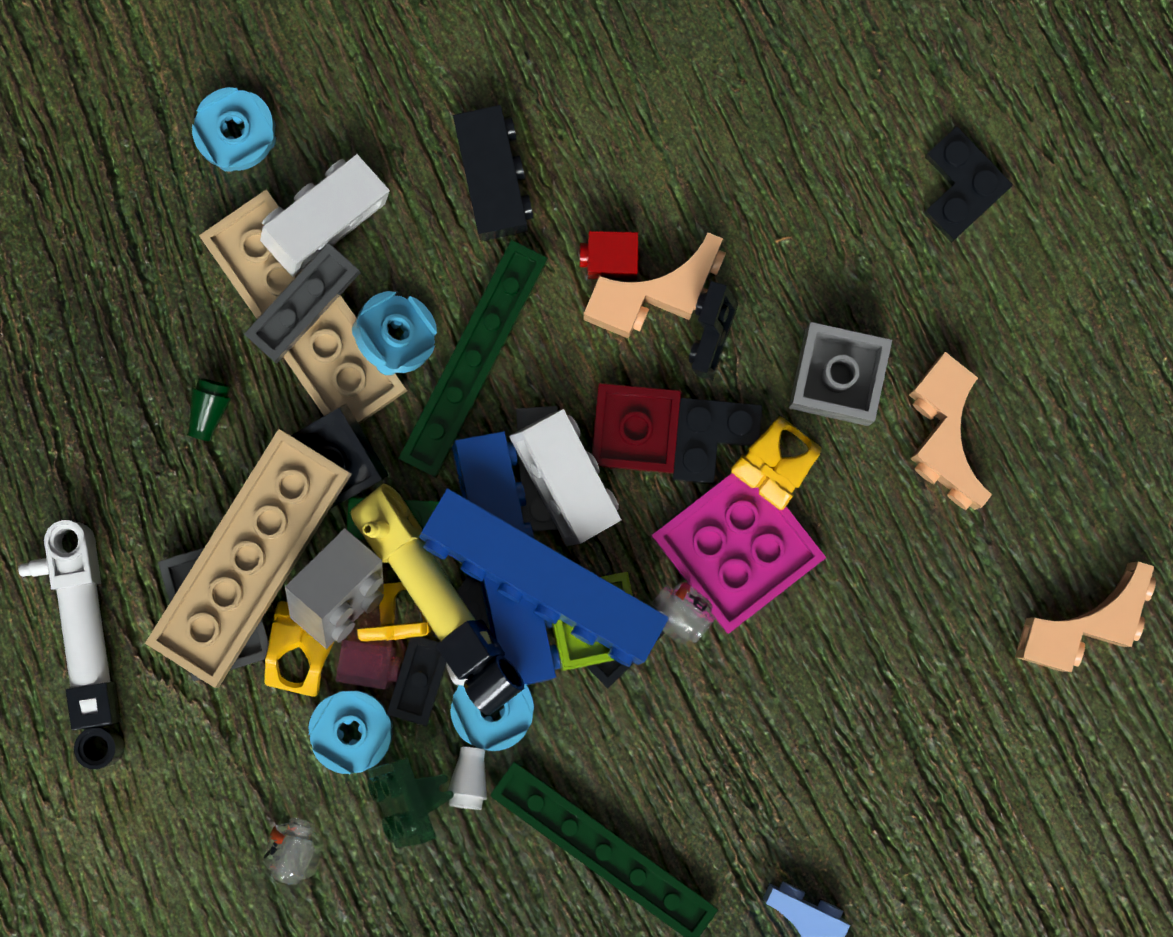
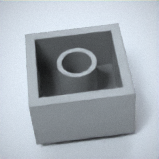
(840, 374)
(336, 589)

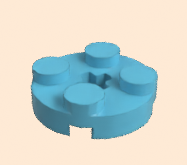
(256, 137)
(380, 348)
(484, 731)
(327, 736)

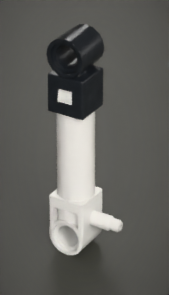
(91, 695)

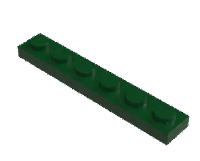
(473, 359)
(603, 851)

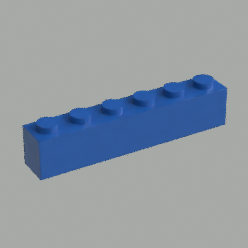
(489, 482)
(543, 578)

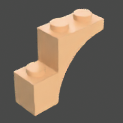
(620, 306)
(941, 455)
(1113, 621)

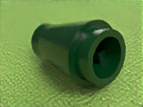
(207, 407)

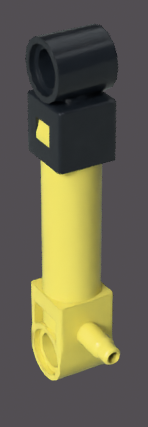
(464, 641)

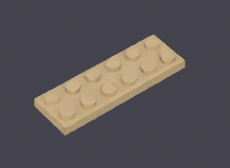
(327, 354)
(248, 558)

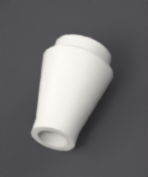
(469, 779)

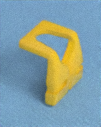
(769, 470)
(388, 629)
(285, 637)

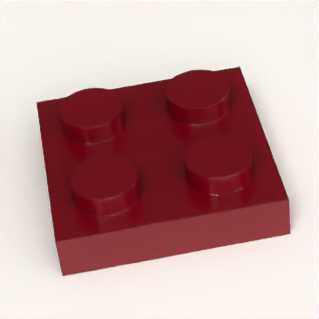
(636, 428)

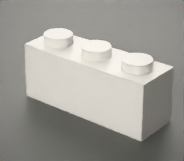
(323, 213)
(566, 477)

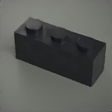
(492, 172)

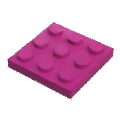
(737, 550)

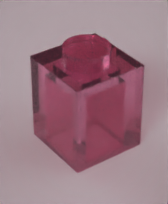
(367, 664)

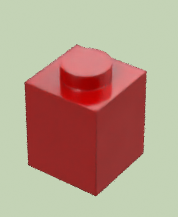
(610, 255)

